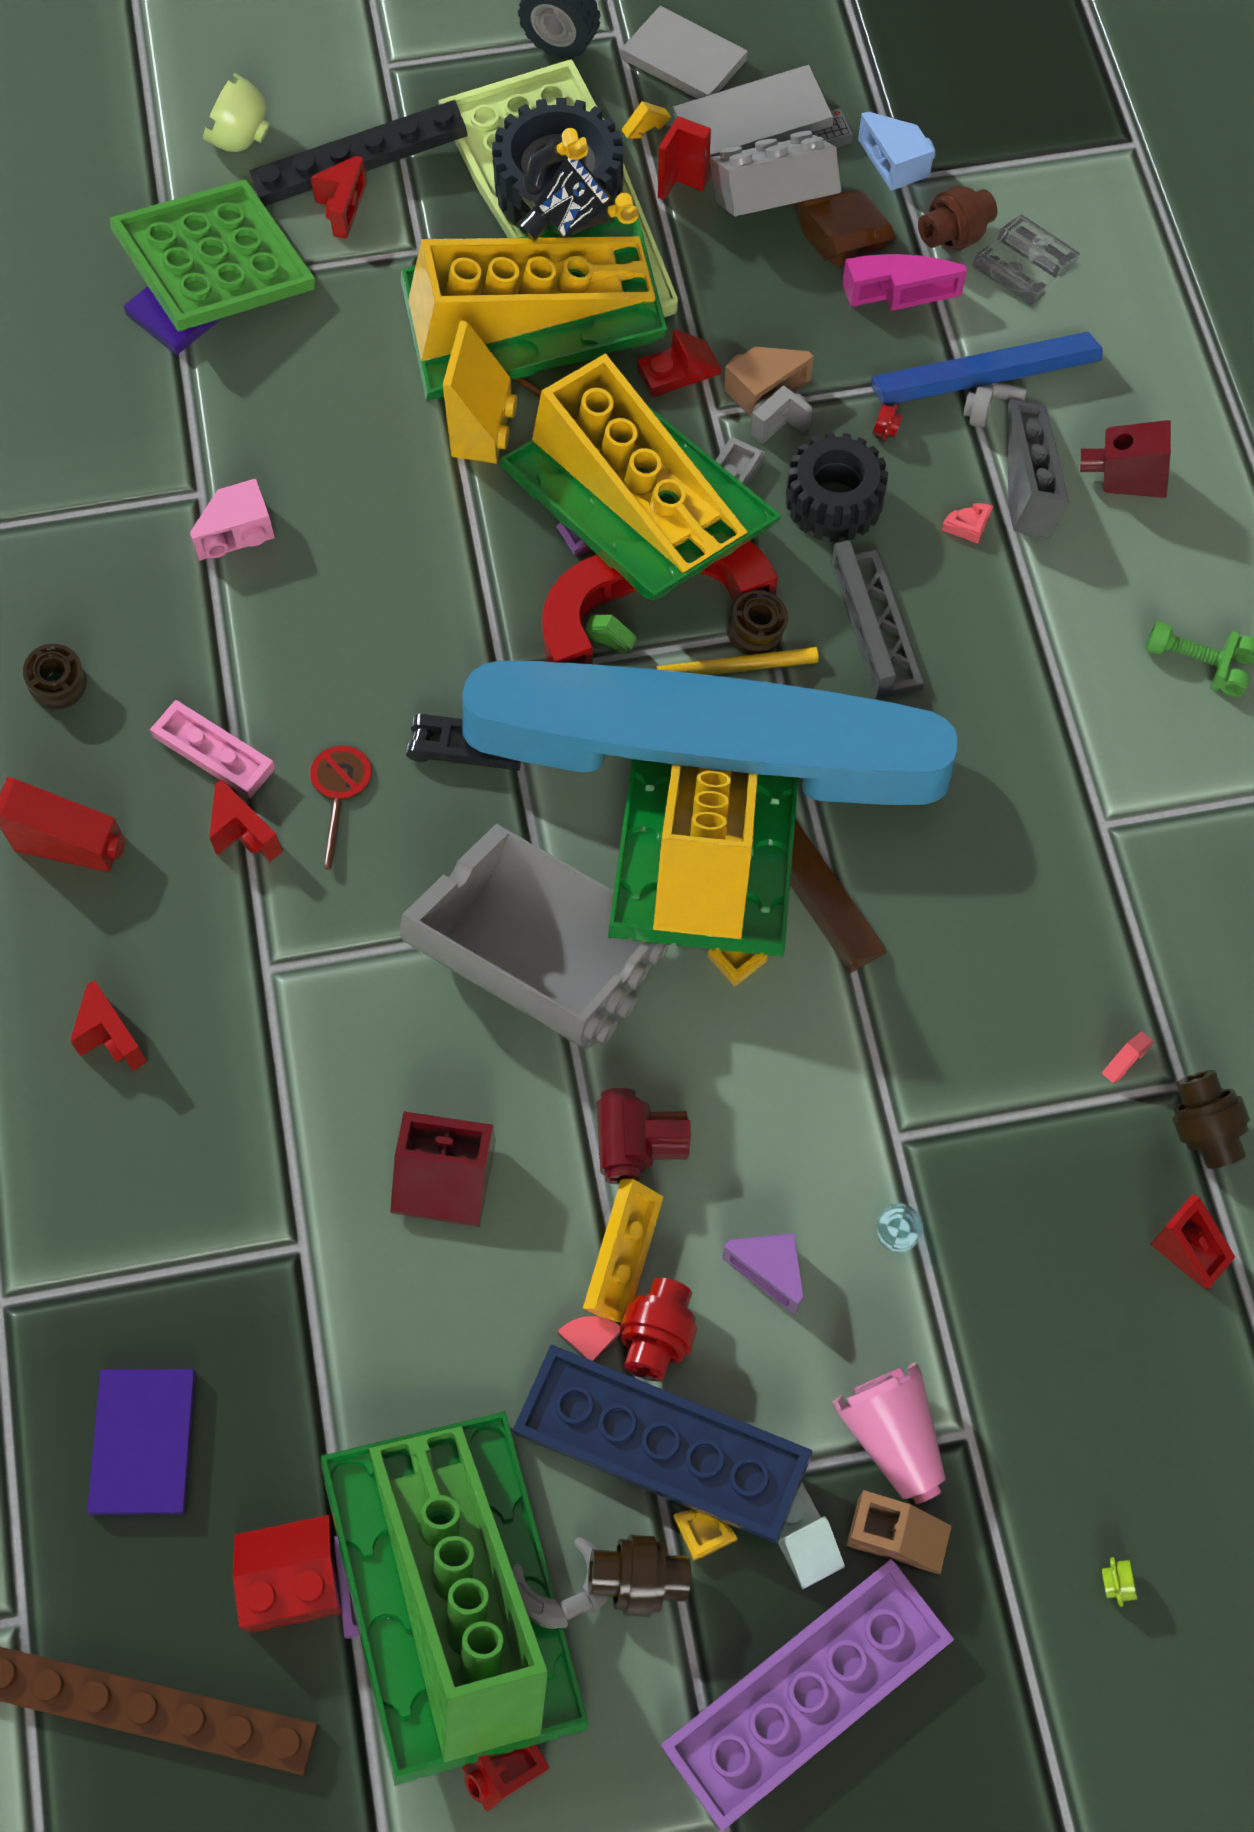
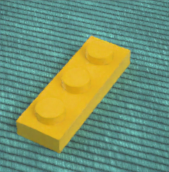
(623, 1250)

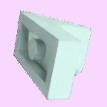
(809, 1542)

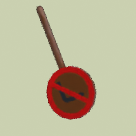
(339, 775)

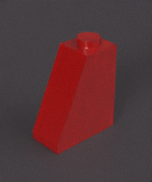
(57, 827)

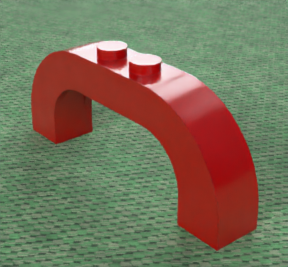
(595, 583)

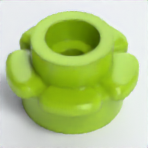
(1119, 1581)

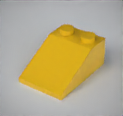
(476, 399)

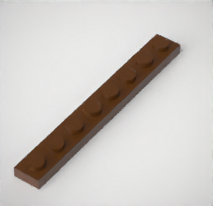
(156, 1711)

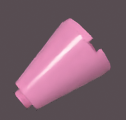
(897, 1431)

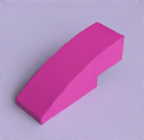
(901, 280)

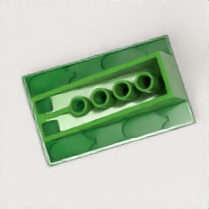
(442, 1626)

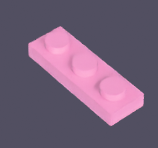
(213, 749)

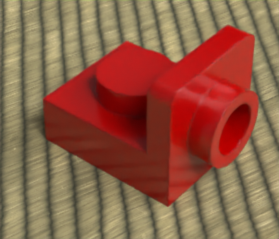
(500, 1776)

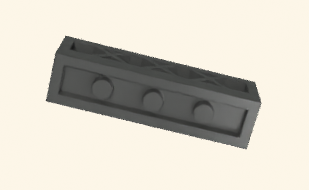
(867, 624)

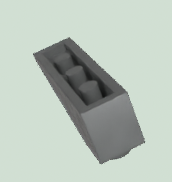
(1034, 471)

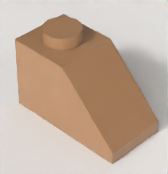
(763, 372)

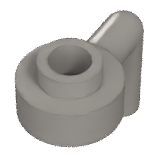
(979, 404)

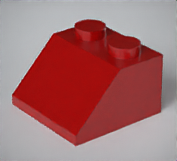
(286, 1575)

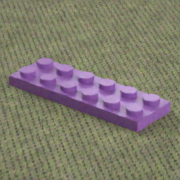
(806, 1694)

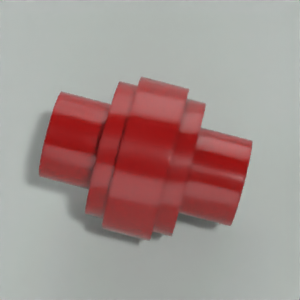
(658, 1329)

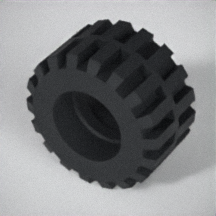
(842, 462)

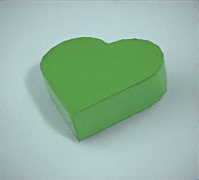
(610, 632)

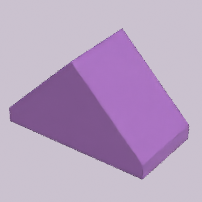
(770, 1265)

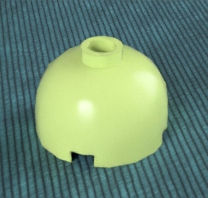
(238, 116)

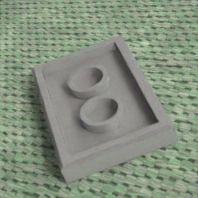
(683, 54)

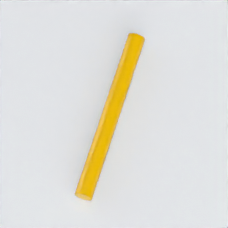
(747, 662)

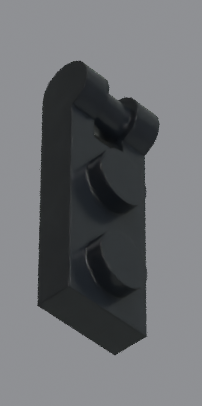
(451, 746)

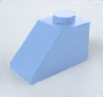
(896, 149)

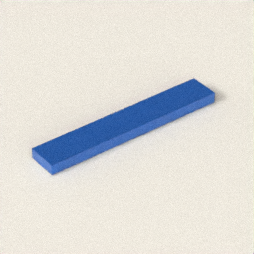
(986, 368)

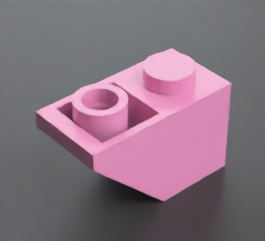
(232, 521)

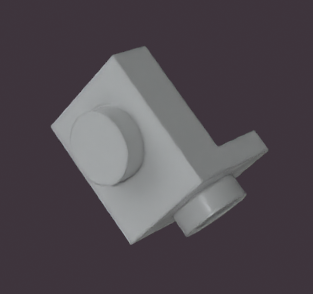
(775, 412)

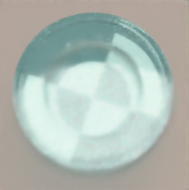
(899, 1227)

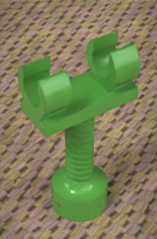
(1240, 648)

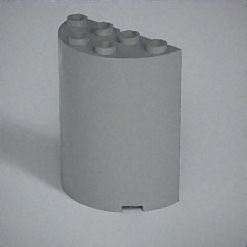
(532, 937)

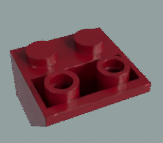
(442, 1168)

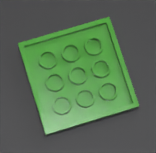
(212, 254)

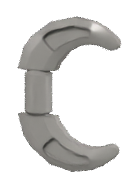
(548, 1611)

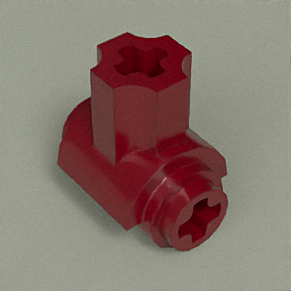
(635, 1137)

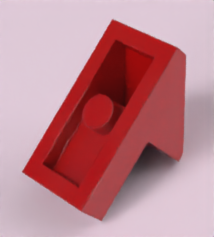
(341, 192)
(682, 365)
(236, 820)
(100, 1024)

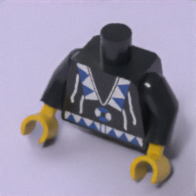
(566, 193)

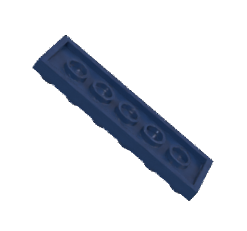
(664, 1443)

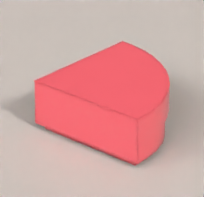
(968, 522)
(1127, 1056)
(590, 1335)

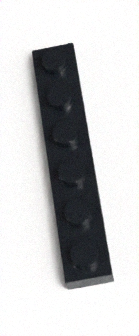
(376, 146)

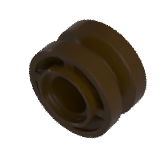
(758, 607)
(52, 659)

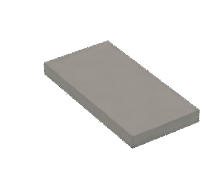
(761, 110)

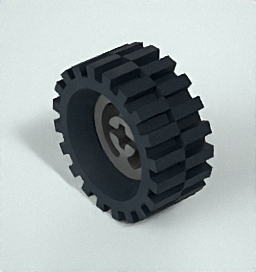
(533, 132)

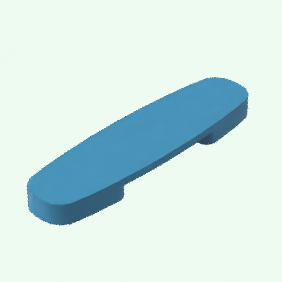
(833, 741)

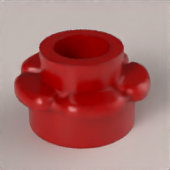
(887, 422)

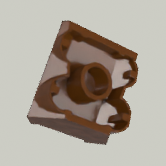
(844, 225)

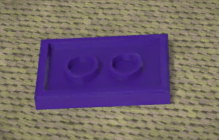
(142, 1442)

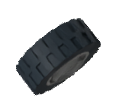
(560, 25)

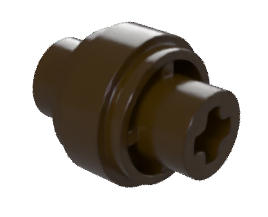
(1211, 1119)
(639, 1575)

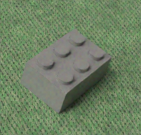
(775, 173)

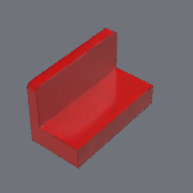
(684, 156)

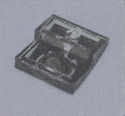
(1026, 259)

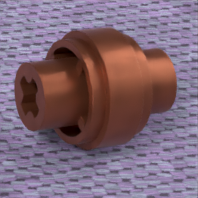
(957, 218)

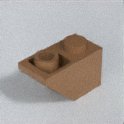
(898, 1532)

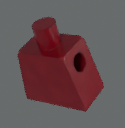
(1133, 459)

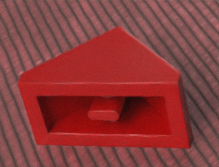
(1195, 1243)

